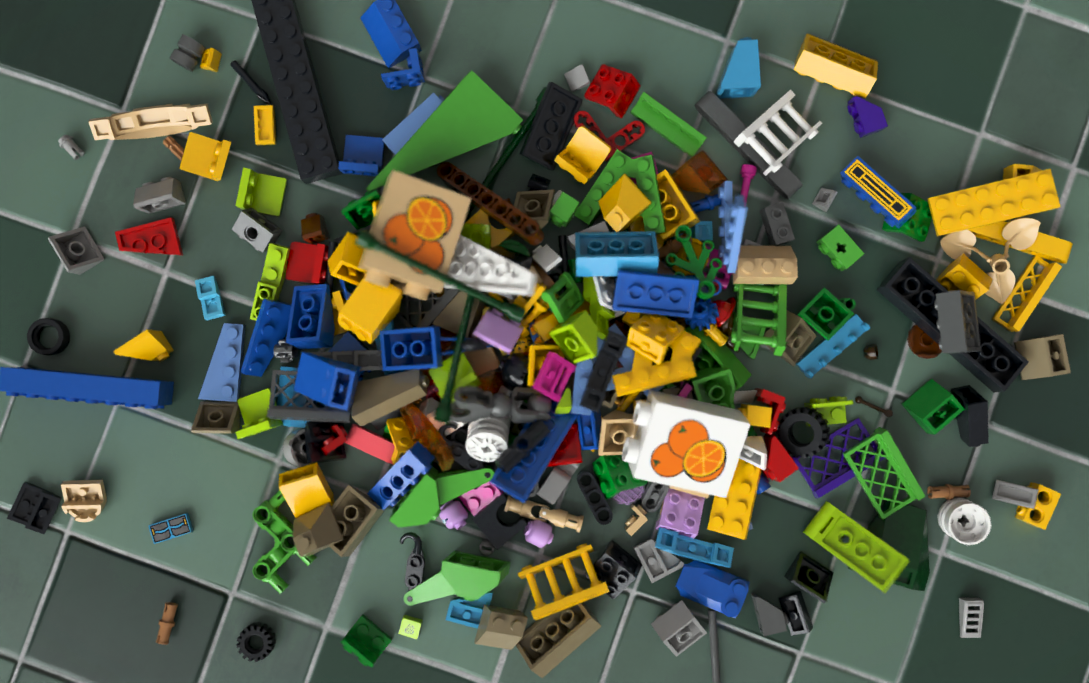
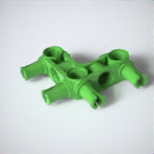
(280, 529)

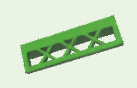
(668, 125)

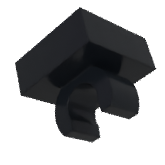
(538, 183)

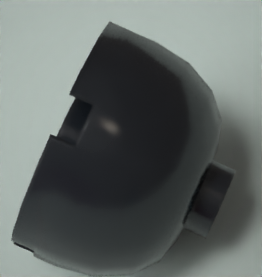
(513, 370)

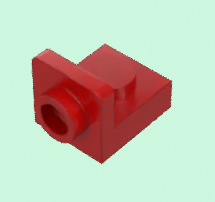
(332, 443)

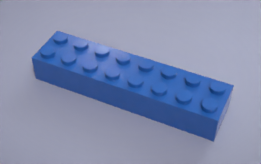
(86, 387)

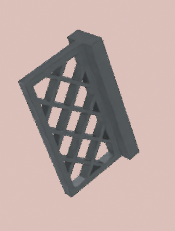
(437, 308)
(301, 413)

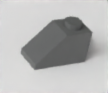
(769, 617)

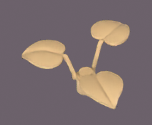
(1019, 233)

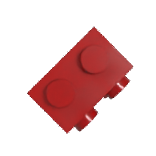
(307, 263)

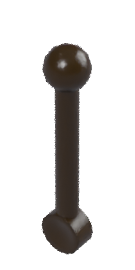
(888, 413)

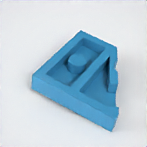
(468, 612)

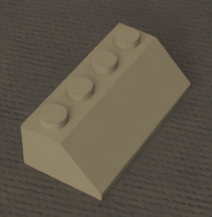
(556, 637)

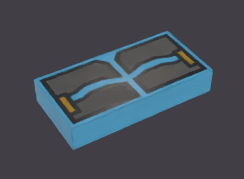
(171, 528)

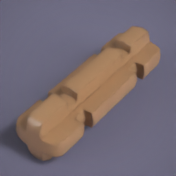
(174, 147)

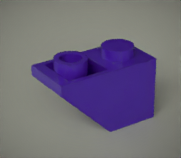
(867, 116)

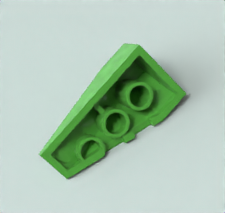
(714, 386)

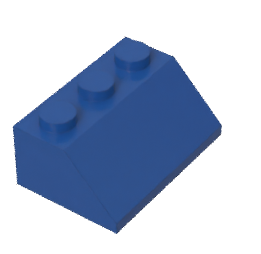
(389, 31)

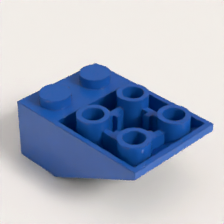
(327, 380)

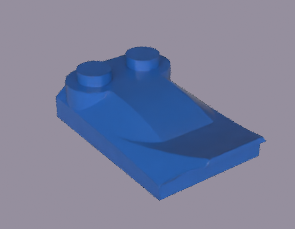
(713, 587)

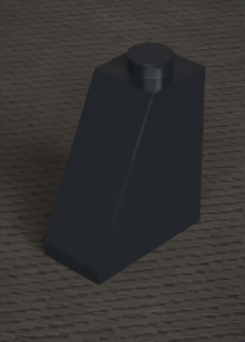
(974, 419)

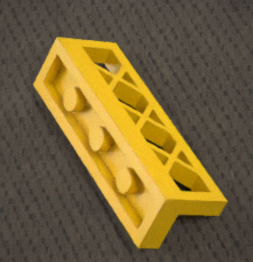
(1033, 296)

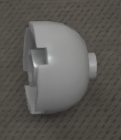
(295, 448)

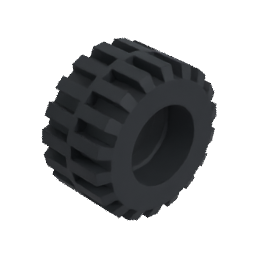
(815, 420)

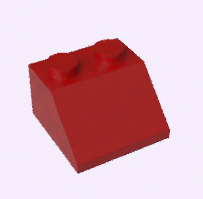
(779, 462)

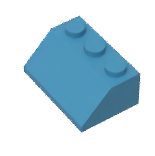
(299, 401)

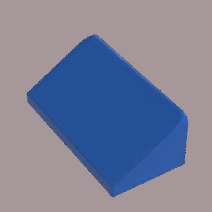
(589, 430)

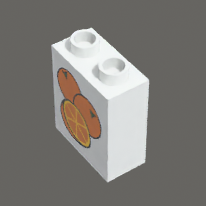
(685, 443)

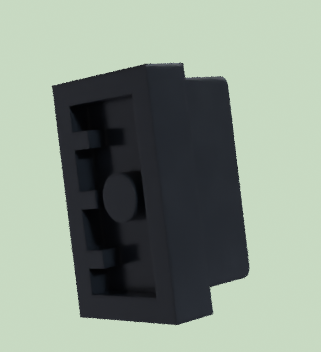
(616, 569)

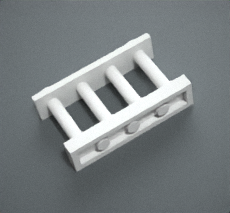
(773, 115)

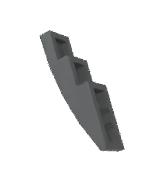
(365, 359)

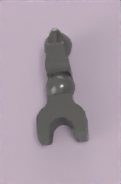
(483, 404)

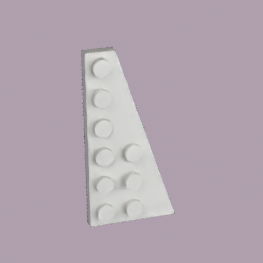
(488, 271)

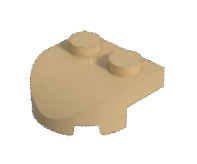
(84, 499)

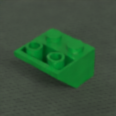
(932, 407)

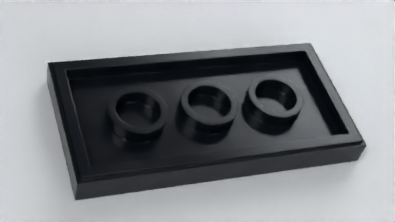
(551, 126)

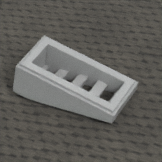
(978, 610)

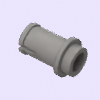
(70, 146)

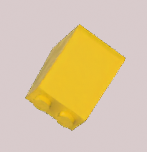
(370, 310)

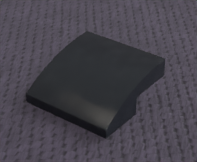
(315, 435)
(34, 507)

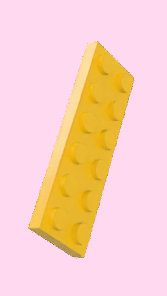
(994, 202)

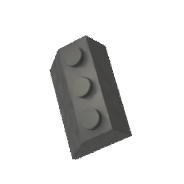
(957, 322)

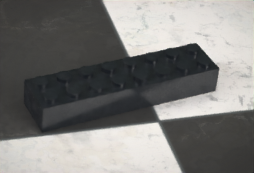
(914, 295)

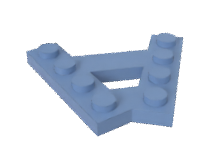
(731, 226)
(584, 369)

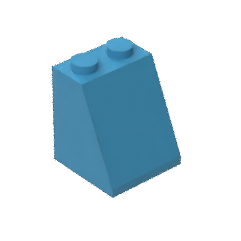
(741, 72)

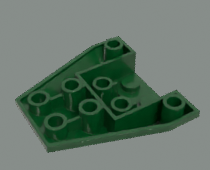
(907, 534)

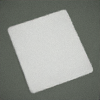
(744, 396)

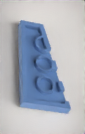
(224, 373)

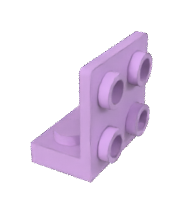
(681, 513)

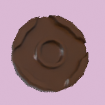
(922, 344)

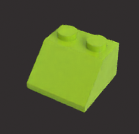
(576, 337)

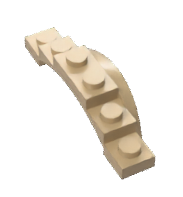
(151, 122)

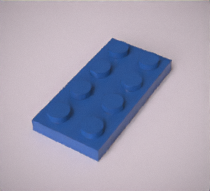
(655, 293)

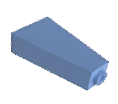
(404, 131)

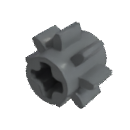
(285, 351)

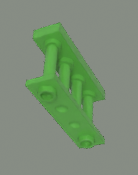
(777, 324)

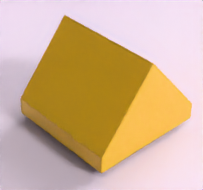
(210, 59)

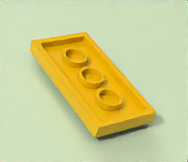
(734, 512)

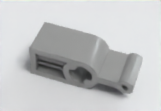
(556, 482)

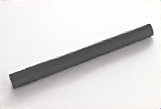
(714, 646)

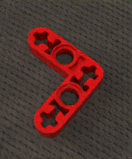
(611, 140)

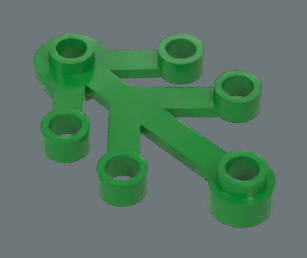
(695, 265)

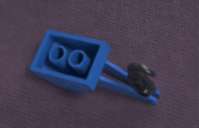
(419, 348)

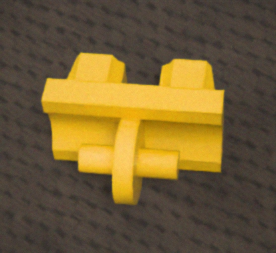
(527, 304)

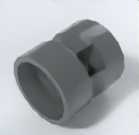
(187, 53)

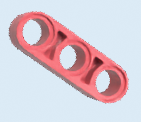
(370, 443)

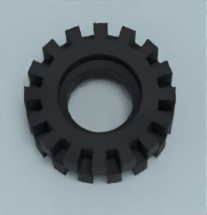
(264, 633)

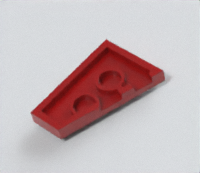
(153, 237)

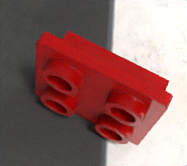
(613, 89)
(775, 402)

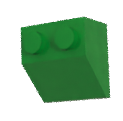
(826, 314)

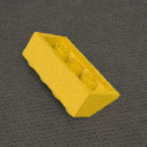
(836, 66)

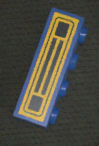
(877, 192)

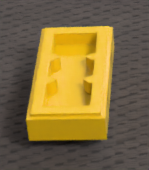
(264, 125)

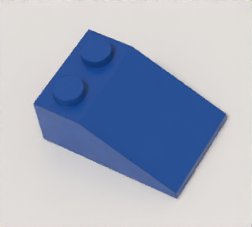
(311, 318)

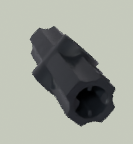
(514, 455)

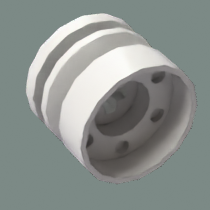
(488, 438)
(970, 529)

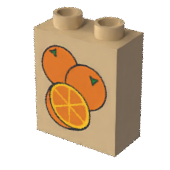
(419, 223)

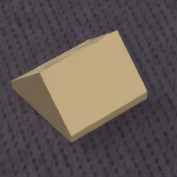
(614, 431)

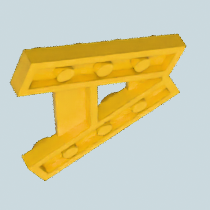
(646, 375)

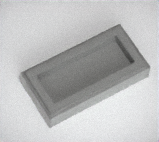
(1015, 494)

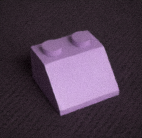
(499, 330)

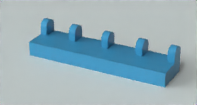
(828, 350)

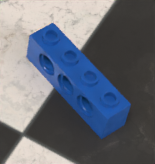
(403, 473)

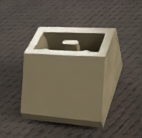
(1045, 355)

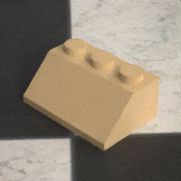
(766, 265)

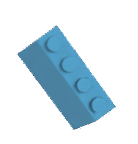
(608, 251)

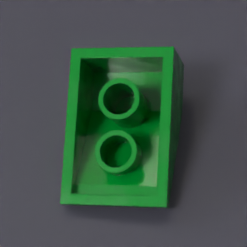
(360, 211)

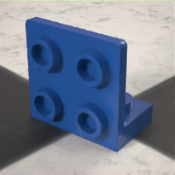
(411, 77)
(362, 155)

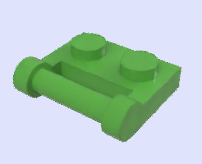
(567, 302)

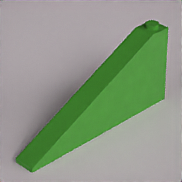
(462, 122)

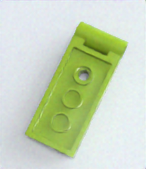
(863, 551)

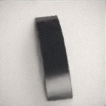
(602, 371)

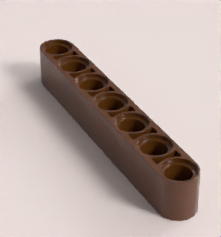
(454, 177)

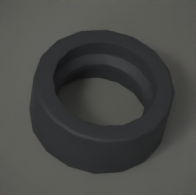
(34, 331)

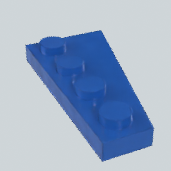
(269, 328)

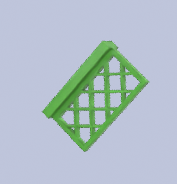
(899, 466)

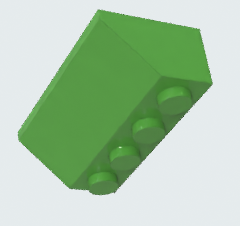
(719, 357)

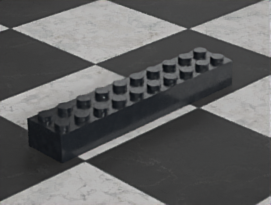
(297, 89)

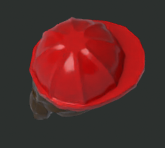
(726, 318)

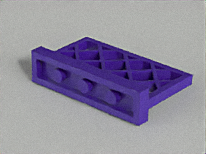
(846, 473)

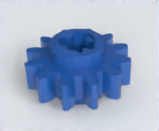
(703, 314)

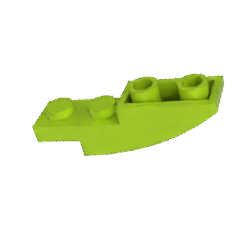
(272, 277)
(598, 312)

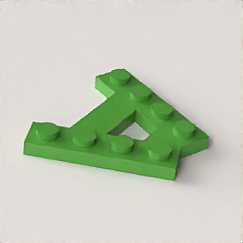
(645, 174)

